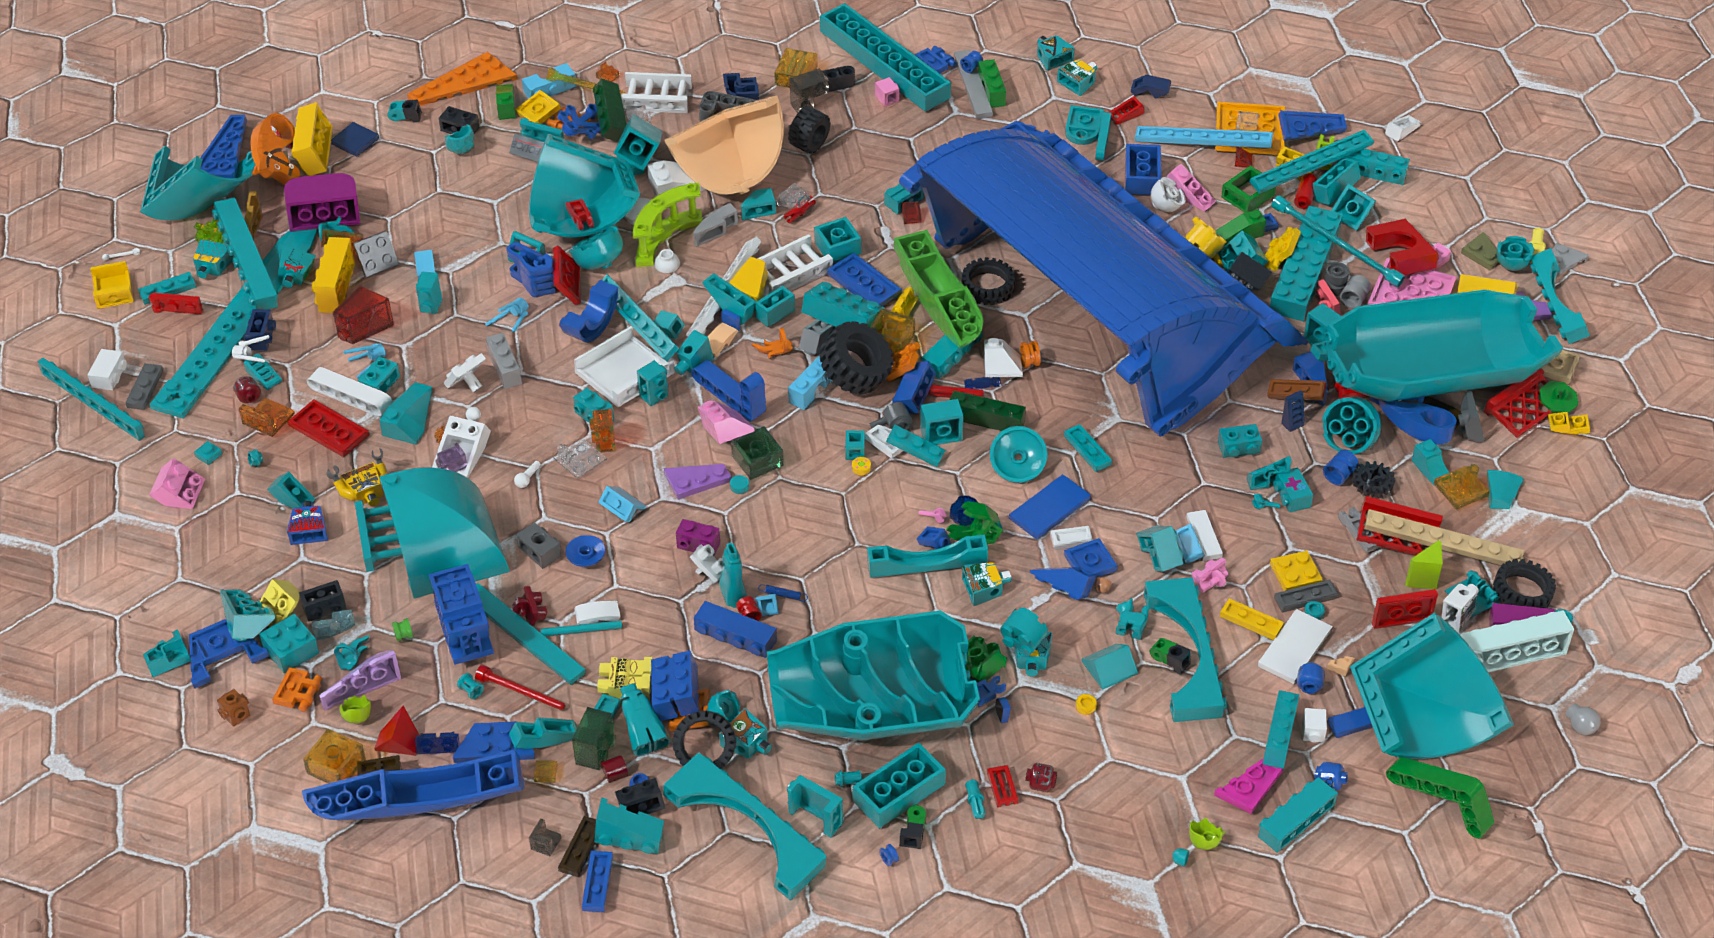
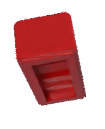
(1133, 102)

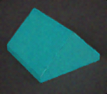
(1111, 665)

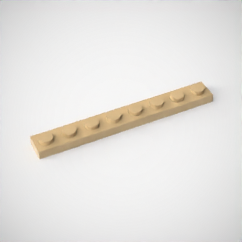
(1451, 540)

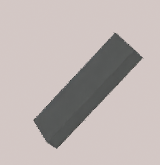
(1300, 596)

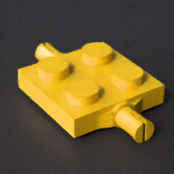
(1281, 248)

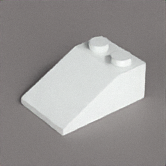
(667, 175)

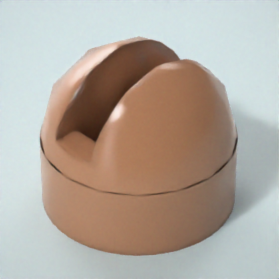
(1102, 585)

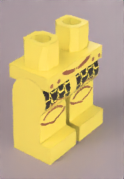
(625, 672)

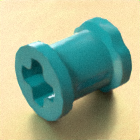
(470, 686)

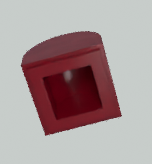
(614, 768)

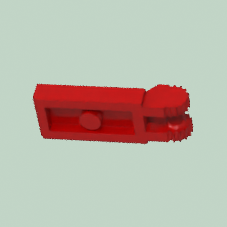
(579, 213)

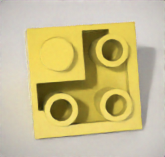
(281, 598)

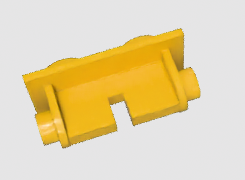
(905, 302)

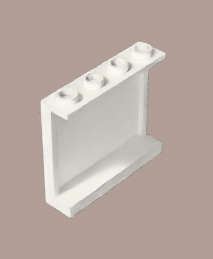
(614, 366)

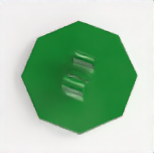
(1558, 397)

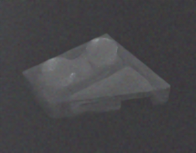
(792, 197)

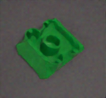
(983, 658)

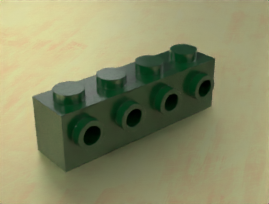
(609, 109)
(989, 412)

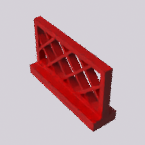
(1516, 392)
(1399, 511)

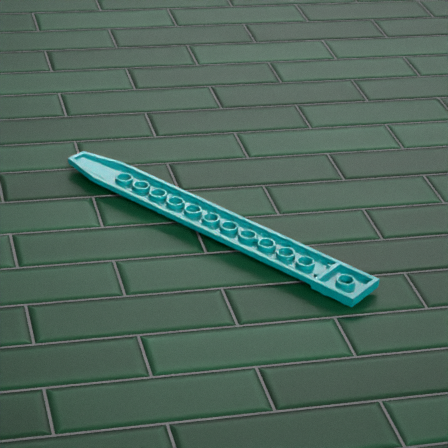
(225, 333)

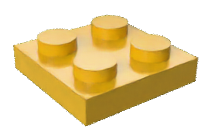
(538, 108)
(1295, 570)

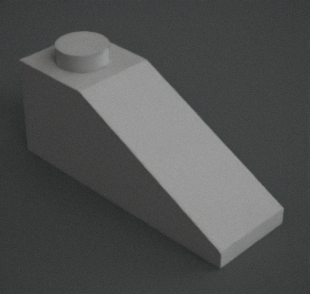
(814, 336)

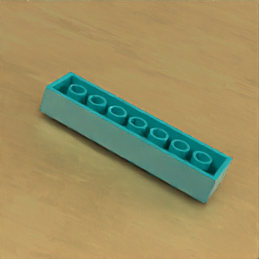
(1305, 266)

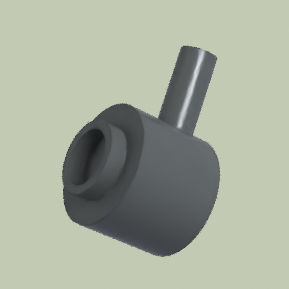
(894, 415)

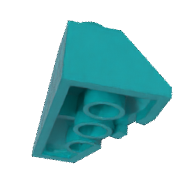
(407, 414)

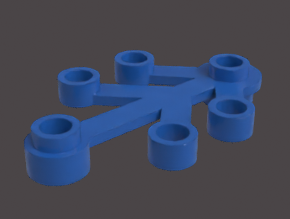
(572, 128)

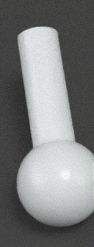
(522, 479)

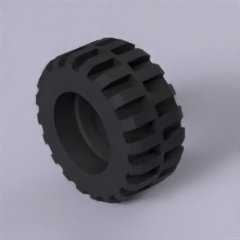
(868, 346)

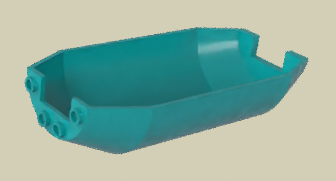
(1437, 345)

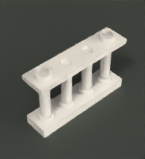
(661, 102)
(804, 273)

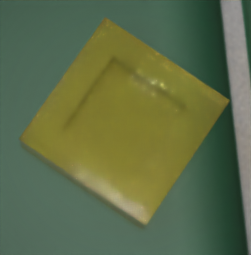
(545, 771)

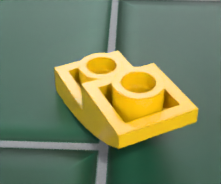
(1570, 425)

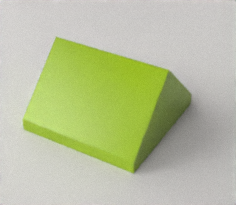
(1425, 568)

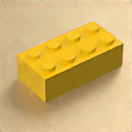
(312, 139)
(333, 274)

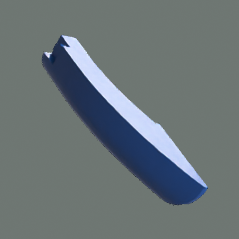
(417, 790)

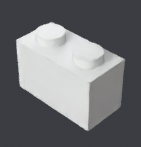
(107, 369)

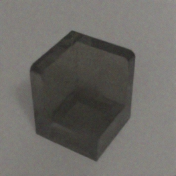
(543, 839)

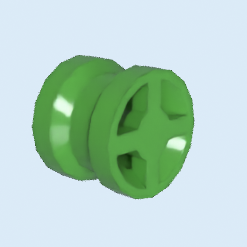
(402, 630)

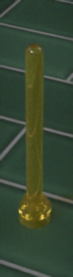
(554, 75)

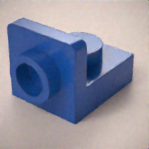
(934, 537)

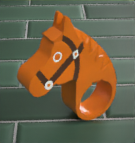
(268, 148)

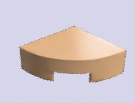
(1341, 665)

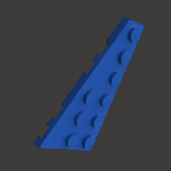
(224, 151)

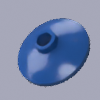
(585, 550)

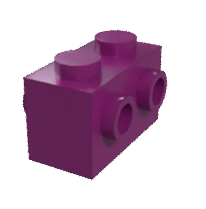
(692, 534)

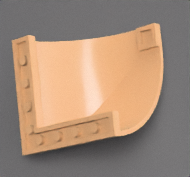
(731, 147)

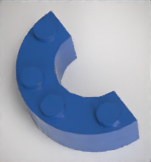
(596, 315)

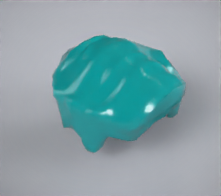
(725, 703)

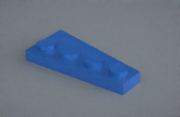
(1308, 124)

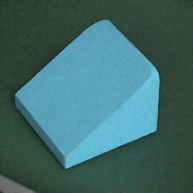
(767, 604)

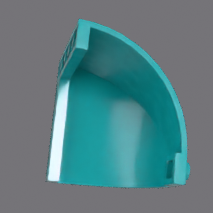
(574, 173)
(186, 190)
(441, 525)
(1429, 693)

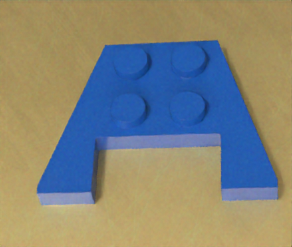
(215, 644)

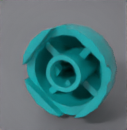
(1514, 253)

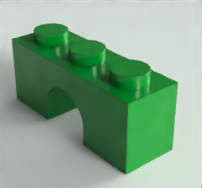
(992, 82)

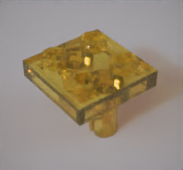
(1462, 486)

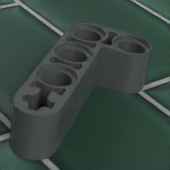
(715, 102)

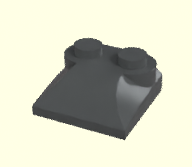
(1470, 419)

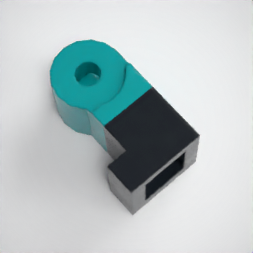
(405, 110)

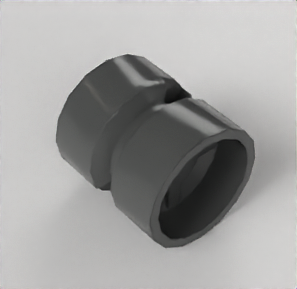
(1336, 277)

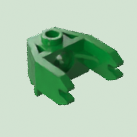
(985, 522)

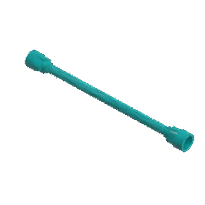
(1284, 206)

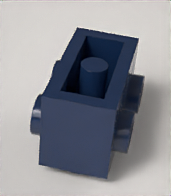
(259, 325)

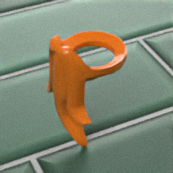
(775, 347)

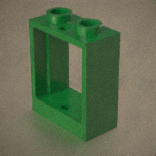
(1246, 203)

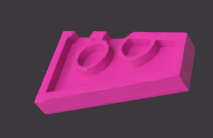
(1251, 787)

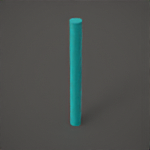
(581, 628)

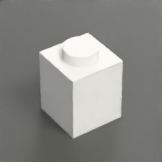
(1314, 725)

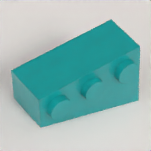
(626, 829)

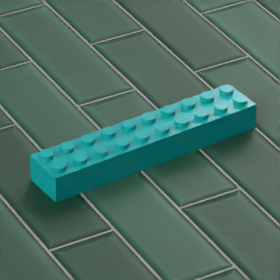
(885, 56)

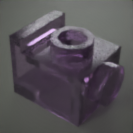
(452, 459)

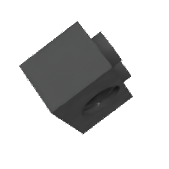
(538, 545)

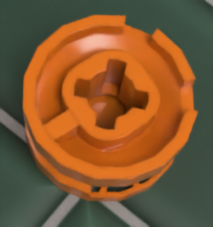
(1030, 354)

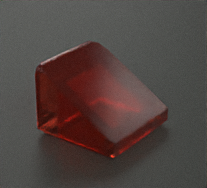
(1242, 158)
(911, 212)

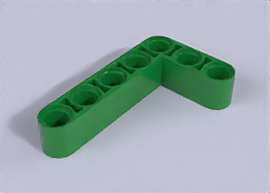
(1449, 785)

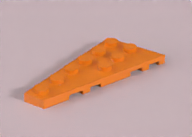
(464, 79)

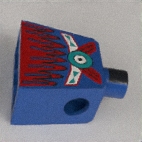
(306, 525)

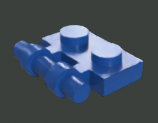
(936, 59)

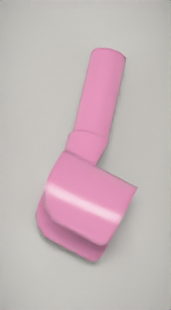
(939, 513)

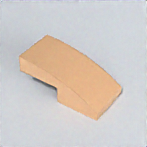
(720, 336)

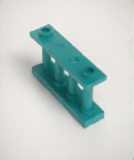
(367, 541)

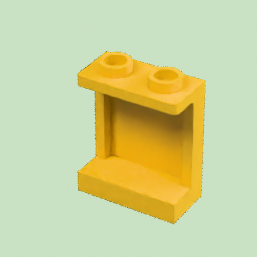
(111, 284)

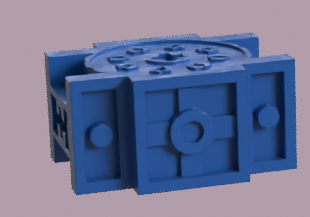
(461, 614)

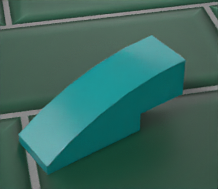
(542, 733)

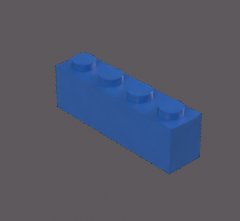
(735, 629)

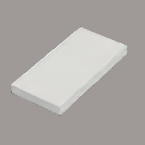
(1294, 645)

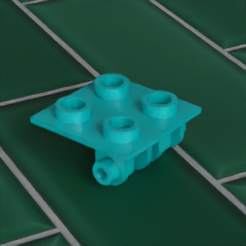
(1485, 596)

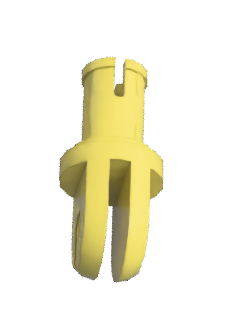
(1537, 241)

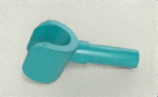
(1259, 502)

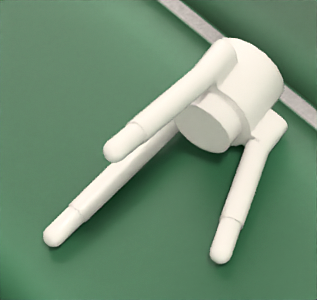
(243, 352)

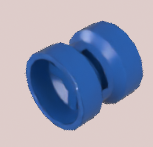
(970, 62)

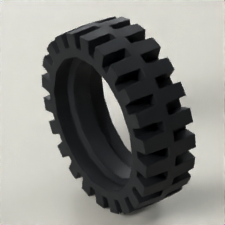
(989, 267)
(1530, 572)
(701, 716)

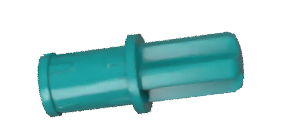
(975, 799)

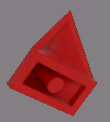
(398, 735)

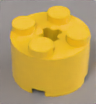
(1205, 239)

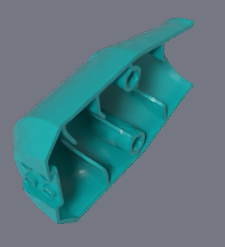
(875, 678)

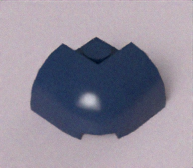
(741, 86)

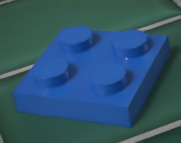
(1091, 557)

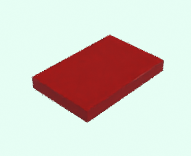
(566, 275)
(1404, 608)

